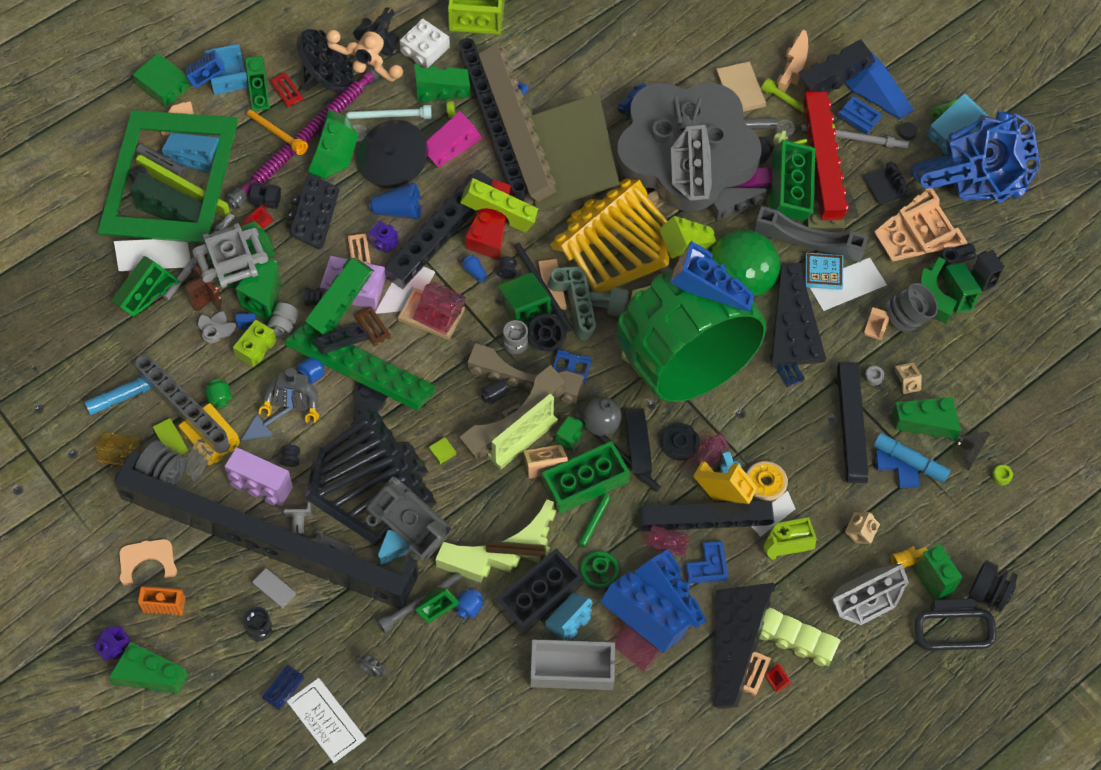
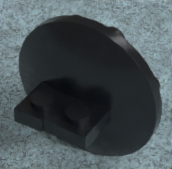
(322, 63)

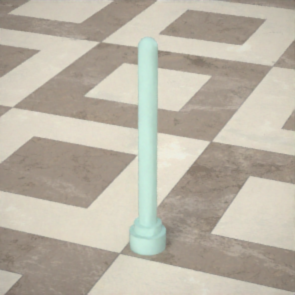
(423, 112)

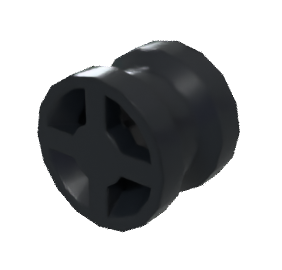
(133, 174)
(507, 267)
(312, 296)
(290, 455)

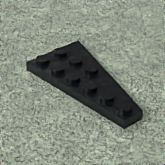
(795, 325)
(738, 630)

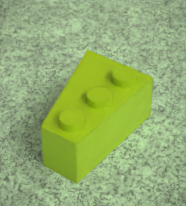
(680, 232)

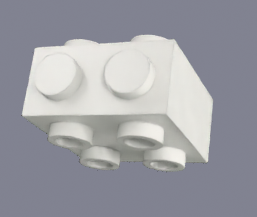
(424, 43)

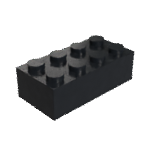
(539, 592)

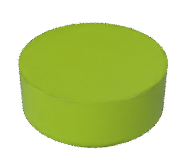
(451, 109)
(1002, 474)

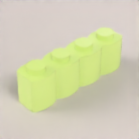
(799, 637)

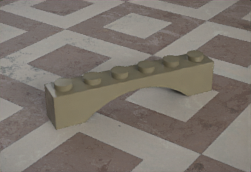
(487, 363)
(480, 437)

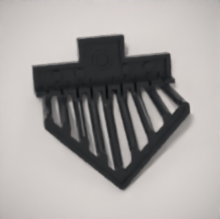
(388, 458)

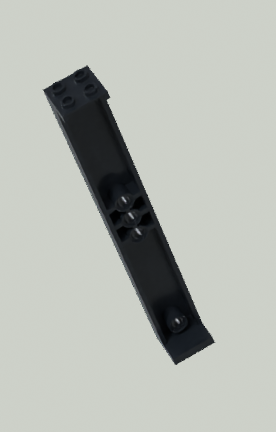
(265, 537)

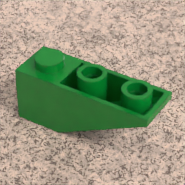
(257, 83)

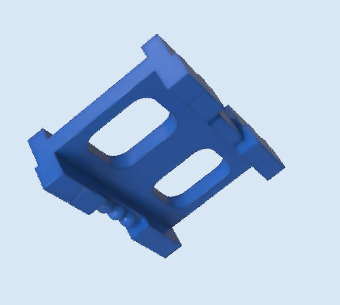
(573, 360)

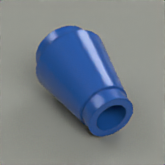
(474, 268)

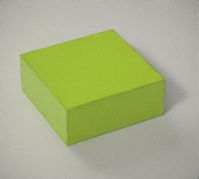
(442, 450)

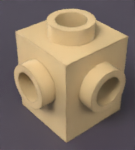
(862, 527)

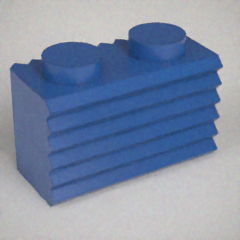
(205, 69)

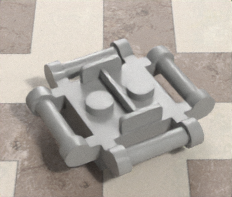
(230, 253)

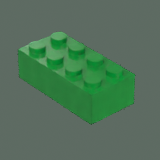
(793, 180)
(585, 477)

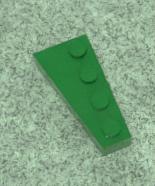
(339, 296)

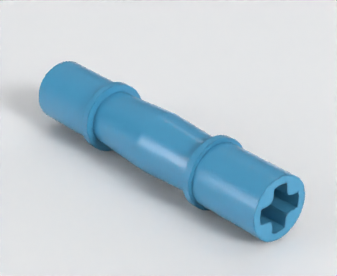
(116, 395)
(912, 458)

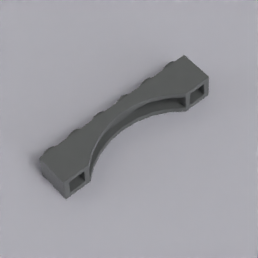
(778, 226)

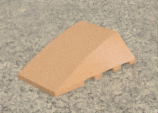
(918, 229)

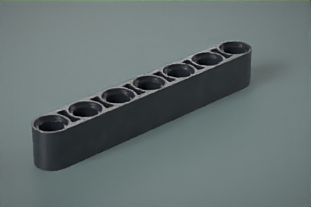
(852, 422)
(706, 515)

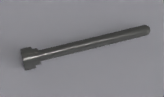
(386, 622)

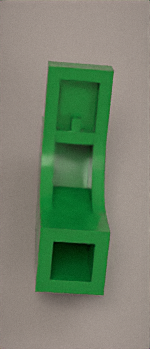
(929, 279)

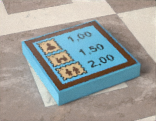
(824, 271)

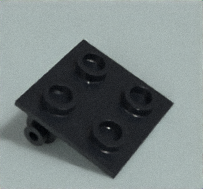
(888, 184)

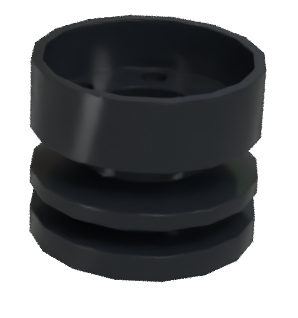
(993, 586)

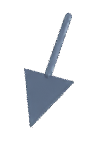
(259, 429)

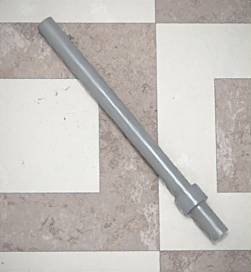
(889, 141)
(188, 269)

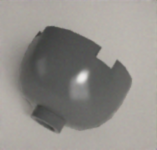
(602, 416)

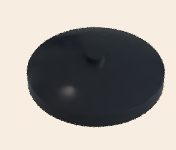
(392, 154)

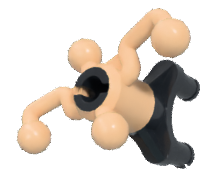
(372, 40)

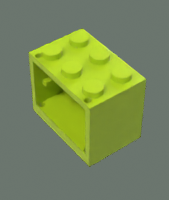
(476, 16)

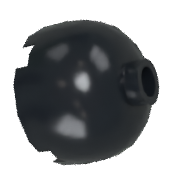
(547, 332)

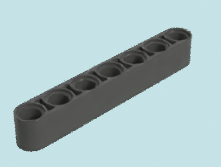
(186, 410)

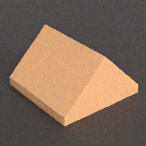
(543, 459)

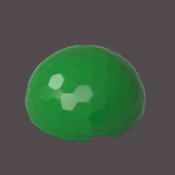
(749, 258)

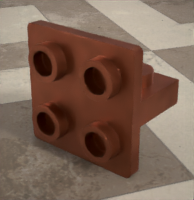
(203, 292)

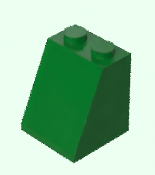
(261, 292)
(524, 298)

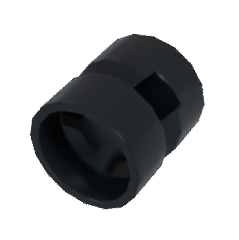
(264, 195)
(257, 624)

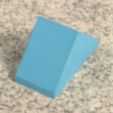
(392, 547)

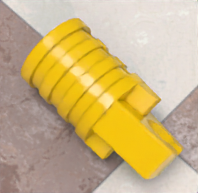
(907, 557)

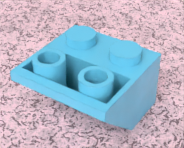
(569, 617)

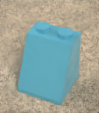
(960, 114)

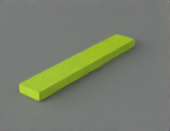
(179, 183)

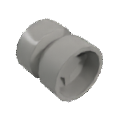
(282, 319)
(515, 337)

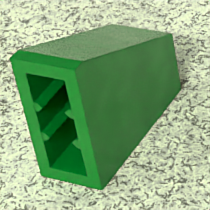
(961, 287)

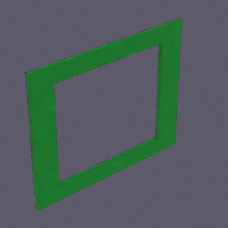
(164, 229)

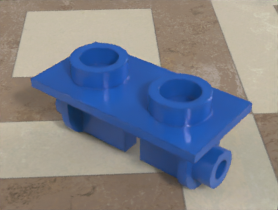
(625, 105)

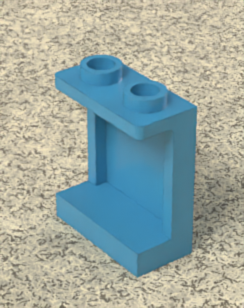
(235, 76)

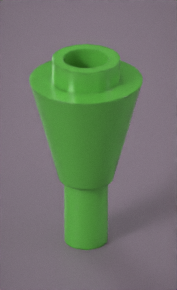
(937, 111)

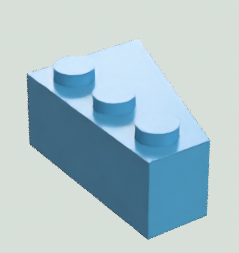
(191, 150)

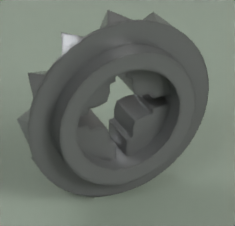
(370, 666)

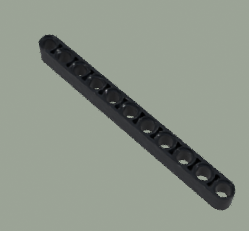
(500, 141)

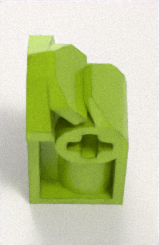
(790, 538)

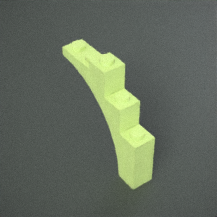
(476, 562)

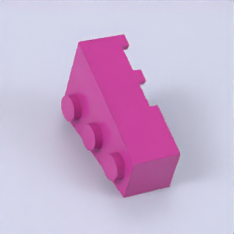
(452, 139)

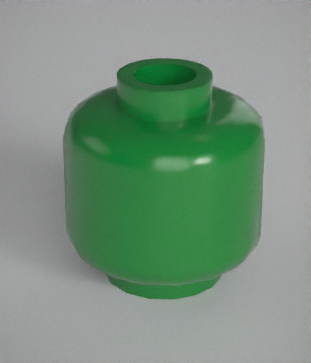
(218, 393)

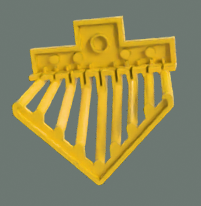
(605, 215)

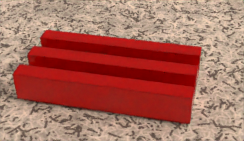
(291, 99)

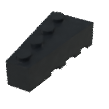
(838, 68)

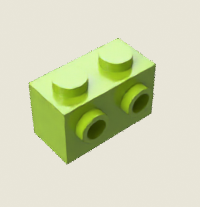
(254, 343)

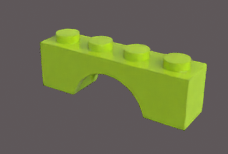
(480, 196)

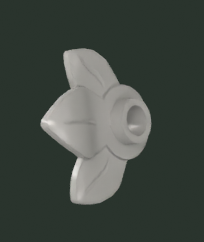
(215, 325)

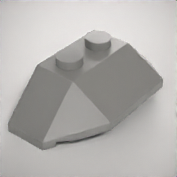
(692, 163)
(870, 594)

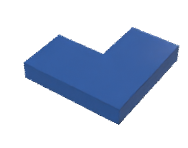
(906, 474)
(713, 566)

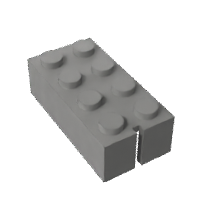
(573, 664)

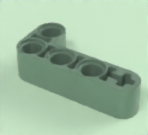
(577, 303)

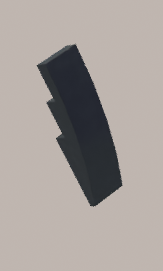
(638, 441)

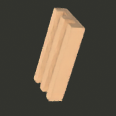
(358, 237)
(747, 688)

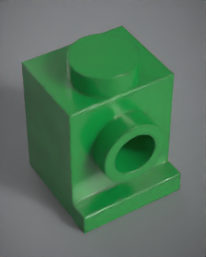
(569, 433)

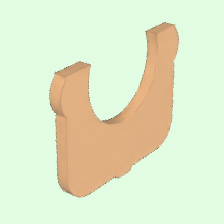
(156, 550)

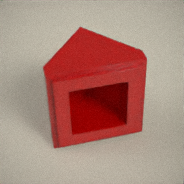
(778, 678)

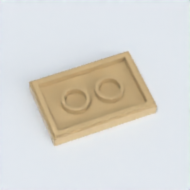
(743, 82)
(408, 311)

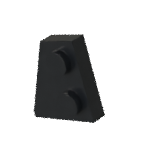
(368, 400)

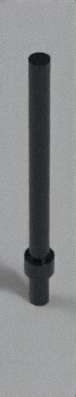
(531, 268)
(644, 478)

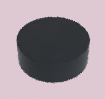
(907, 131)

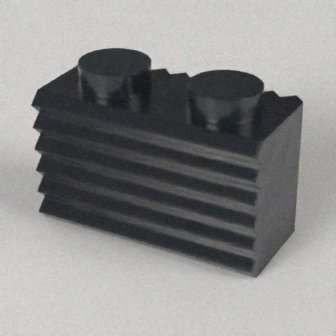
(987, 270)

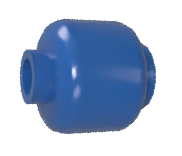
(311, 368)
(469, 603)

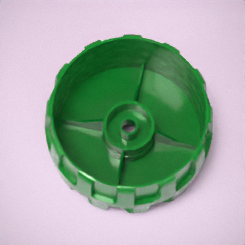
(686, 341)

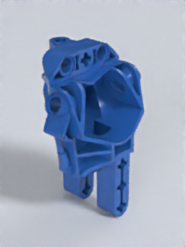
(968, 161)

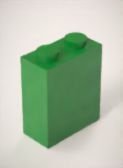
(161, 80)
(937, 573)

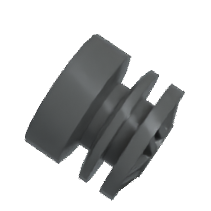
(912, 307)
(162, 463)

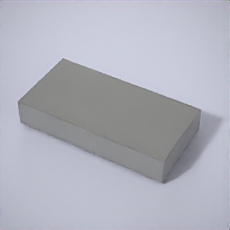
(274, 588)

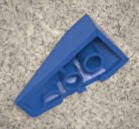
(879, 87)
(702, 276)
(664, 576)

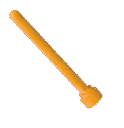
(297, 145)

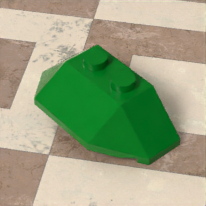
(333, 146)

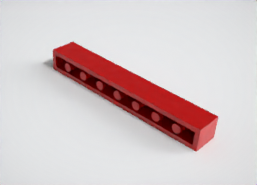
(827, 163)

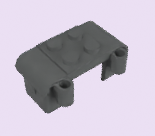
(408, 518)

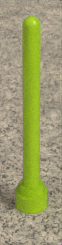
(770, 87)

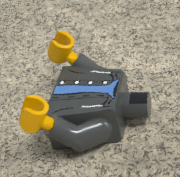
(291, 391)

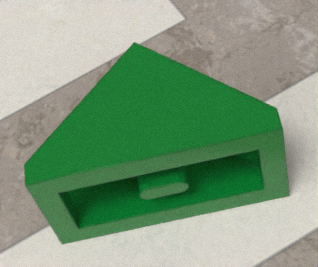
(436, 603)

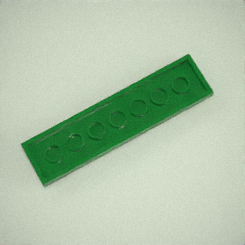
(365, 369)

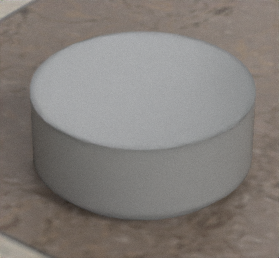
(874, 375)

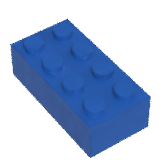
(646, 611)

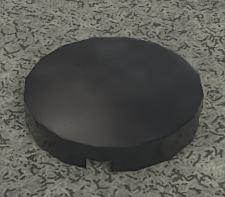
(680, 442)

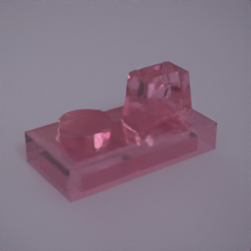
(712, 450)
(664, 539)

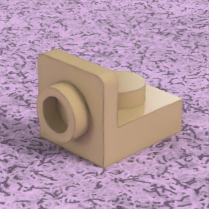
(910, 377)

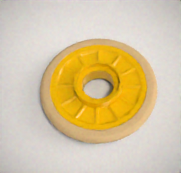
(772, 471)

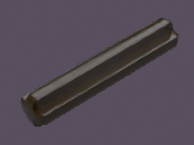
(515, 548)

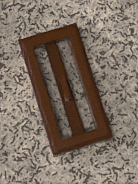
(380, 338)

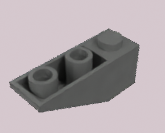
(736, 200)

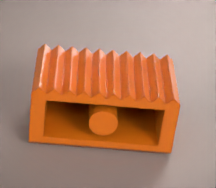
(161, 600)

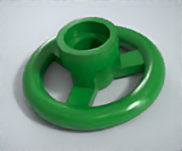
(599, 562)

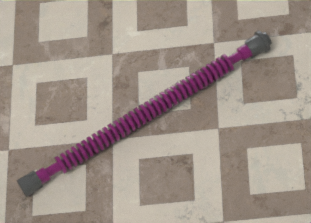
(307, 133)

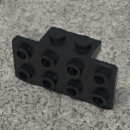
(312, 211)

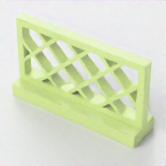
(523, 432)

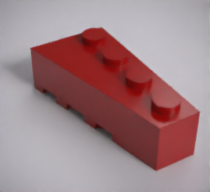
(488, 228)

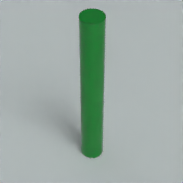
(594, 520)

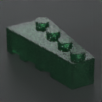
(163, 200)

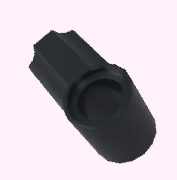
(958, 254)

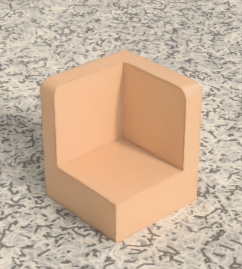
(876, 324)

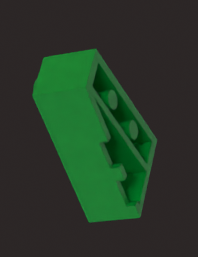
(143, 286)
(148, 670)

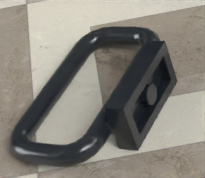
(954, 609)

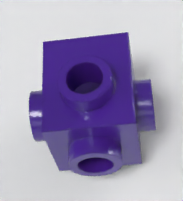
(383, 237)
(112, 643)

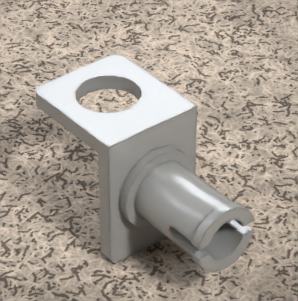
(298, 517)

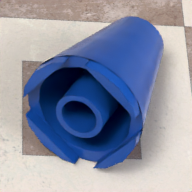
(399, 202)

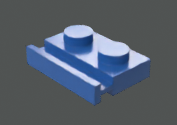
(860, 115)

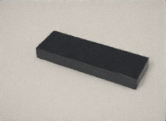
(340, 338)

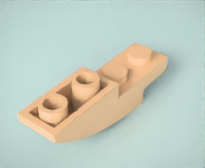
(795, 62)

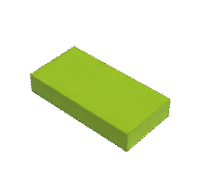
(169, 436)

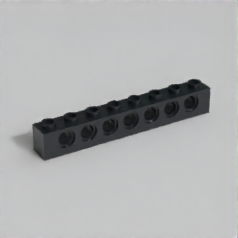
(438, 238)

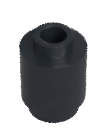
(495, 391)

